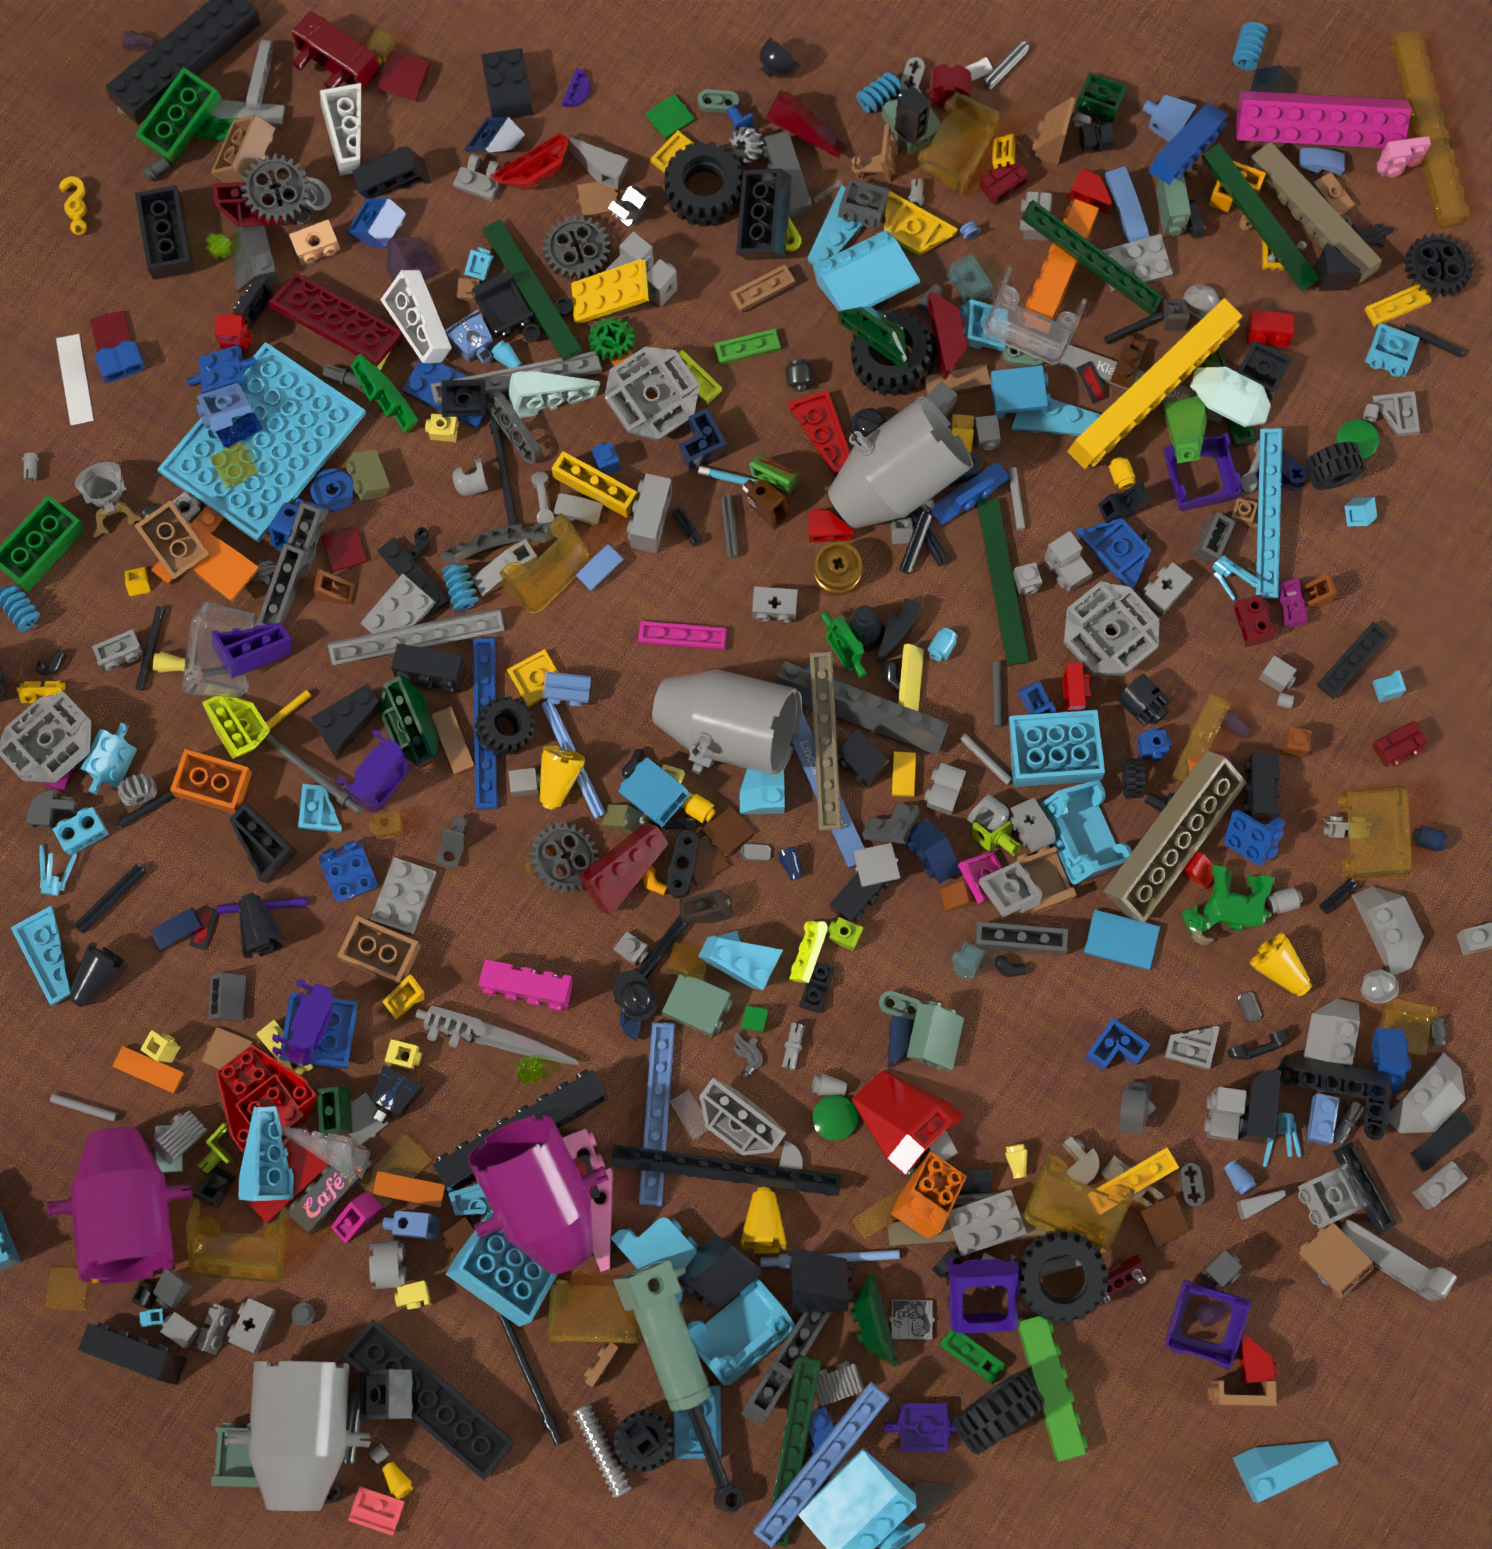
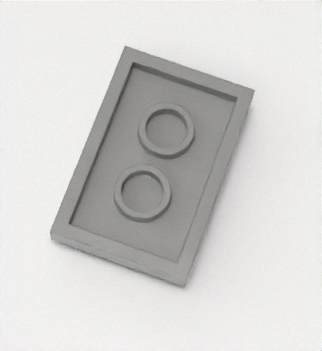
(1143, 258)
(399, 607)
(403, 896)
(986, 1223)

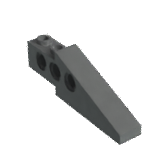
(293, 563)
(784, 1366)

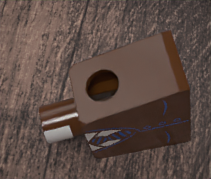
(767, 502)

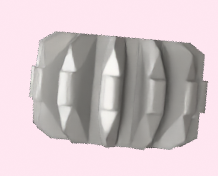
(746, 144)
(137, 789)

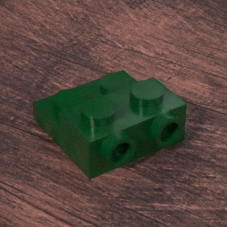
(1100, 97)

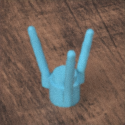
(1226, 567)
(50, 884)
(1285, 1125)

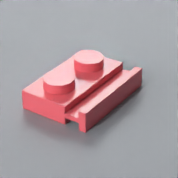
(376, 1510)

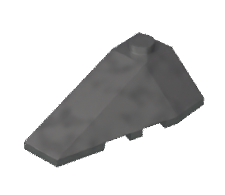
(253, 257)

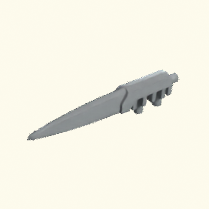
(485, 1034)

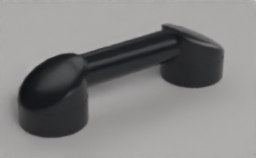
(532, 332)
(1240, 1052)

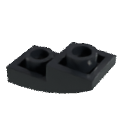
(817, 988)

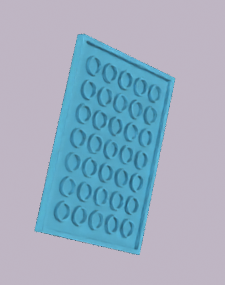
(300, 431)

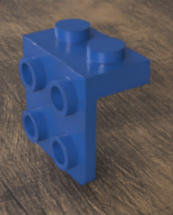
(1252, 838)
(348, 870)

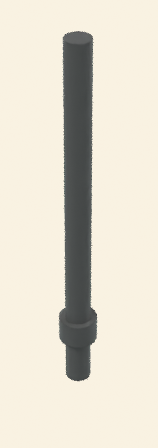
(343, 797)

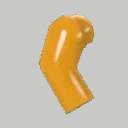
(651, 883)

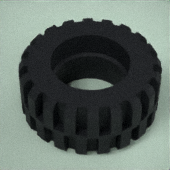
(697, 160)
(893, 378)
(1062, 1308)
(998, 1412)

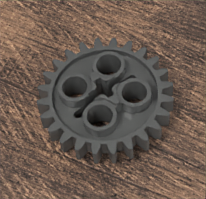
(257, 193)
(595, 241)
(547, 865)

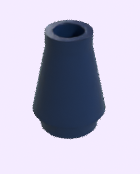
(790, 862)

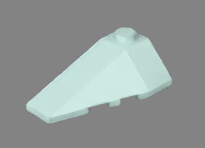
(539, 390)

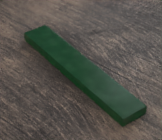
(1239, 434)

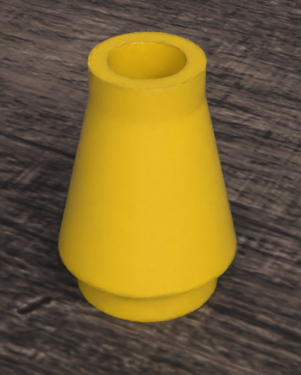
(397, 1481)

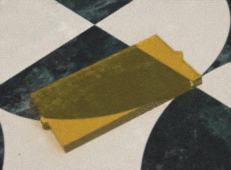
(402, 1159)

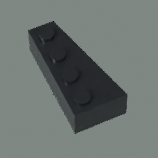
(131, 1353)

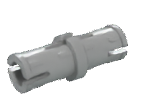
(793, 1046)

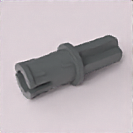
(341, 375)
(1348, 1123)

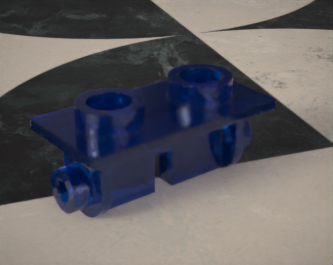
(245, 427)

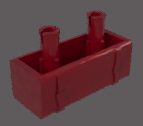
(333, 51)

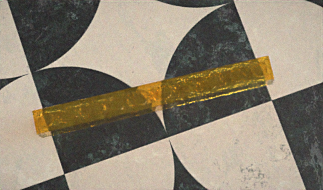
(1426, 121)

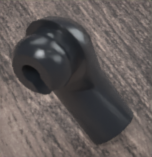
(52, 666)

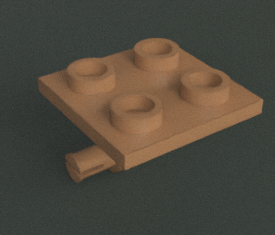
(881, 163)

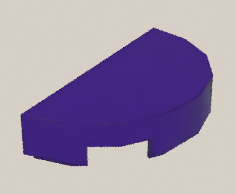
(578, 90)

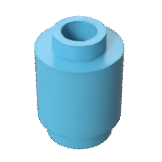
(942, 644)

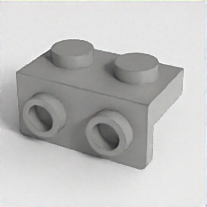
(117, 651)

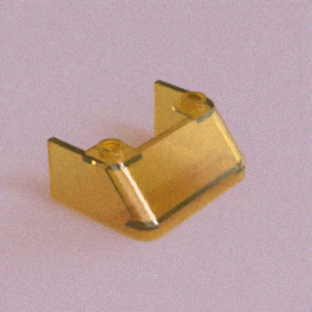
(235, 1254)

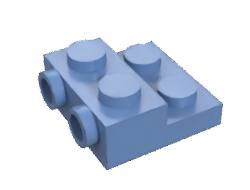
(221, 405)

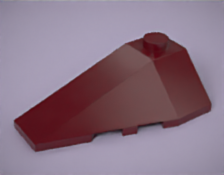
(799, 120)

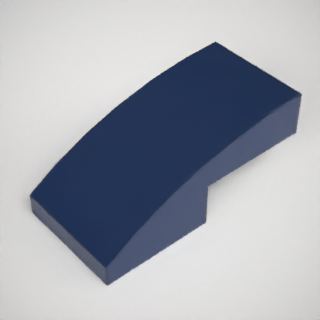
(176, 928)

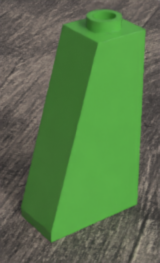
(1186, 426)

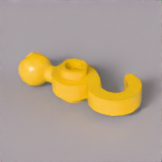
(75, 206)

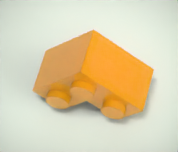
(1221, 199)

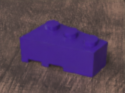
(251, 648)

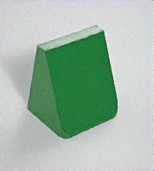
(754, 1019)

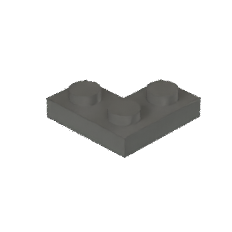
(893, 829)

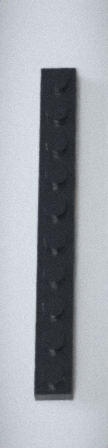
(725, 1170)

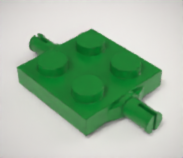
(844, 643)

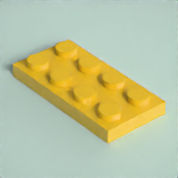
(609, 291)

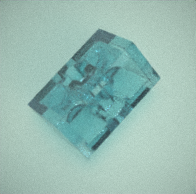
(970, 270)

